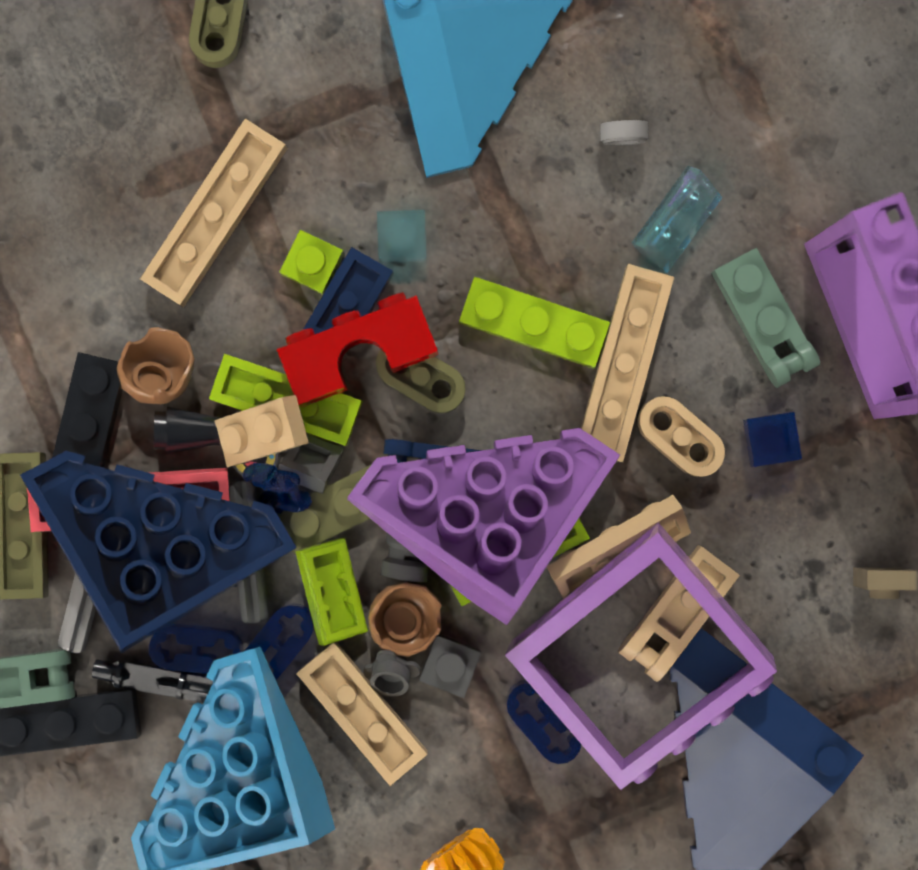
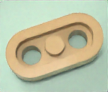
(680, 436)

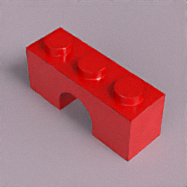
(315, 360)

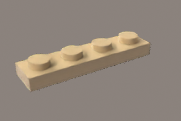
(214, 212)
(626, 357)

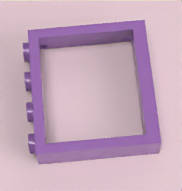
(875, 299)
(605, 582)

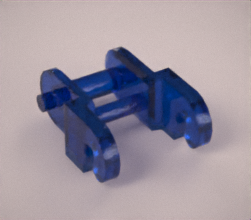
(280, 487)

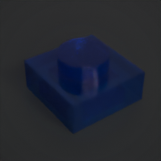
(772, 439)

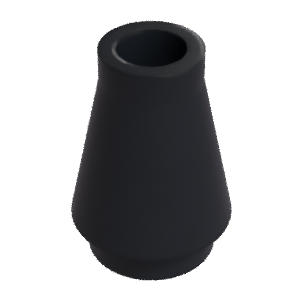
(183, 430)

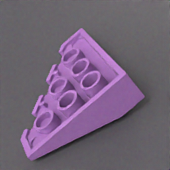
(487, 514)

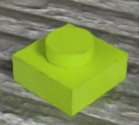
(311, 262)

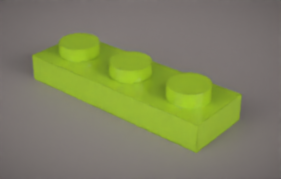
(534, 322)
(249, 385)

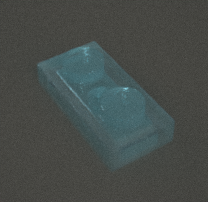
(677, 219)

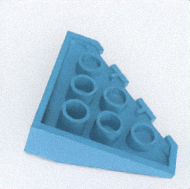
(463, 66)
(239, 780)

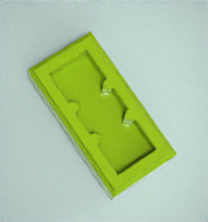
(331, 591)

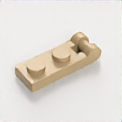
(675, 617)

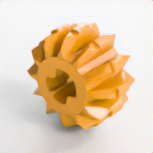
(467, 852)

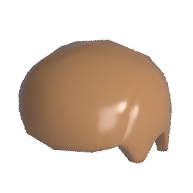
(156, 366)
(405, 618)

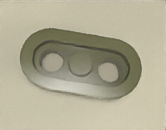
(214, 21)
(419, 381)

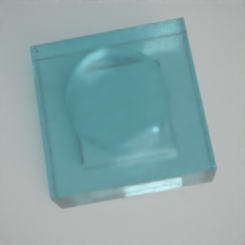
(401, 235)

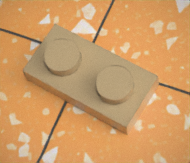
(261, 431)

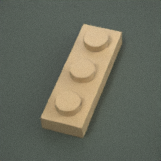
(580, 564)
(362, 713)

